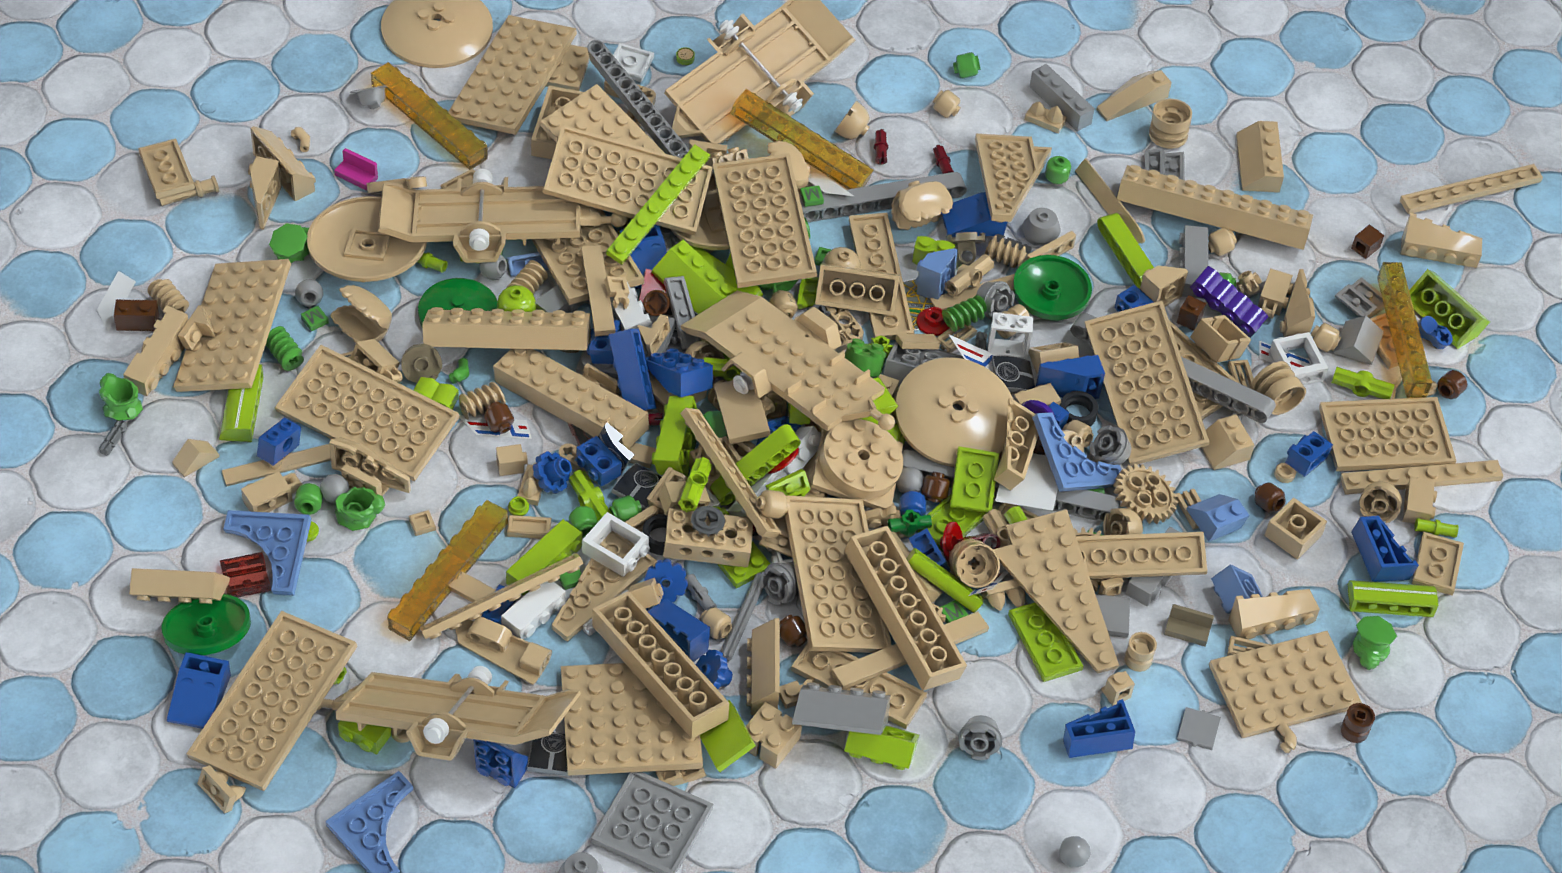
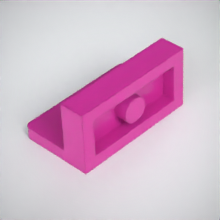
(357, 169)

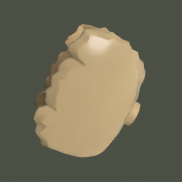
(800, 168)
(920, 204)
(365, 317)

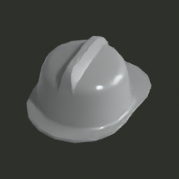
(371, 96)

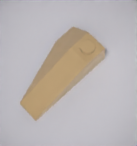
(1136, 94)
(1300, 310)
(355, 454)

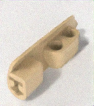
(503, 649)

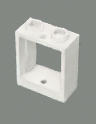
(1004, 322)
(1305, 374)
(600, 531)

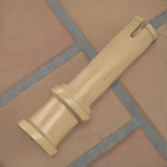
(201, 188)

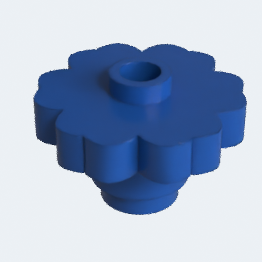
(552, 472)
(667, 571)
(715, 668)

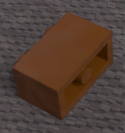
(135, 315)

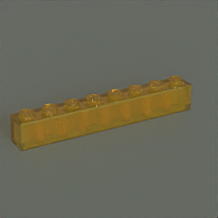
(430, 116)
(814, 148)
(1404, 330)
(458, 557)

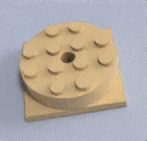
(858, 463)

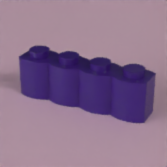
(1228, 301)

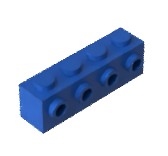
(632, 368)

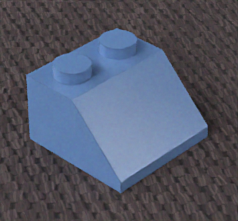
(935, 272)
(1218, 516)
(1233, 583)

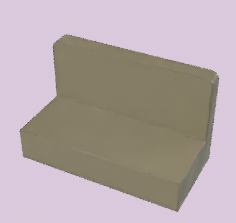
(1189, 625)

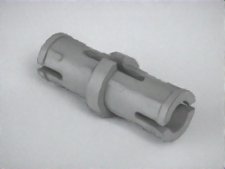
(699, 593)

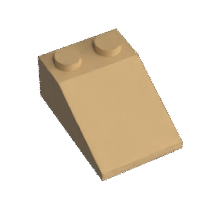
(265, 186)

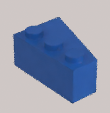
(1381, 552)
(683, 628)
(1100, 733)

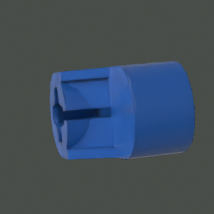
(1435, 333)

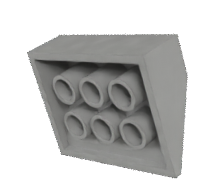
(903, 361)
(842, 709)

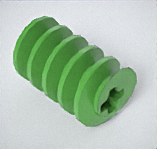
(965, 313)
(284, 348)

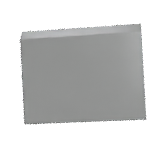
(1359, 340)

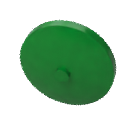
(1052, 287)
(456, 293)
(206, 627)

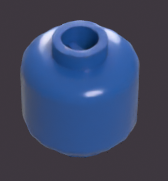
(912, 501)

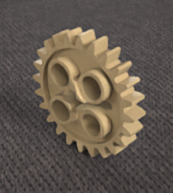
(1146, 493)

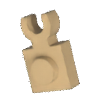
(617, 288)
(877, 516)
(790, 692)

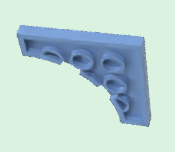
(1069, 464)
(280, 537)
(365, 823)

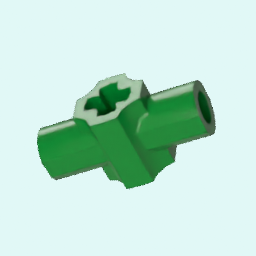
(909, 523)

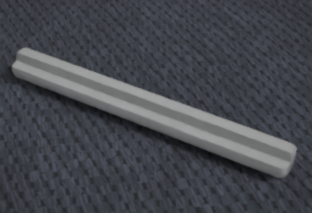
(742, 618)

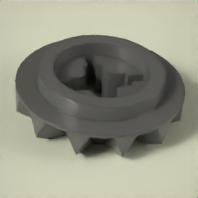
(715, 517)

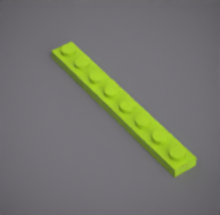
(658, 204)

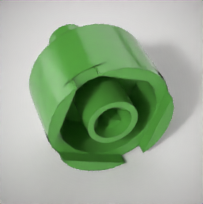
(866, 356)

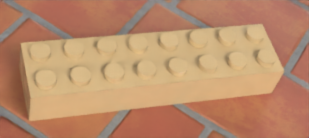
(507, 329)
(569, 395)
(905, 608)
(660, 664)

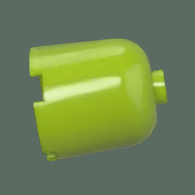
(515, 298)

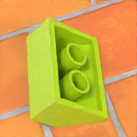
(892, 746)

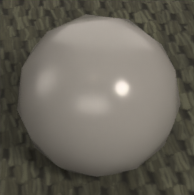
(494, 270)
(309, 293)
(910, 480)
(333, 486)
(1074, 851)

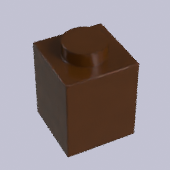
(1367, 241)
(1191, 312)

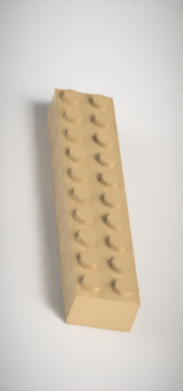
(1215, 206)

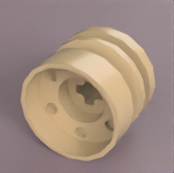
(1170, 123)
(1280, 385)
(980, 572)

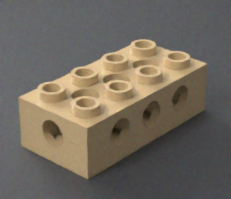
(728, 547)

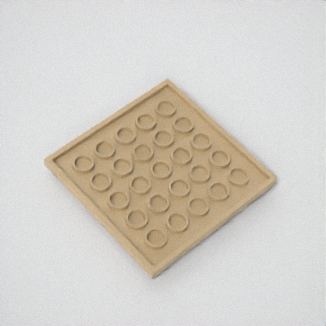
(621, 725)

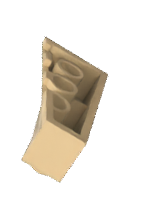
(1439, 243)
(1018, 445)
(177, 585)
(1272, 613)

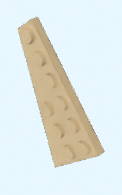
(598, 586)

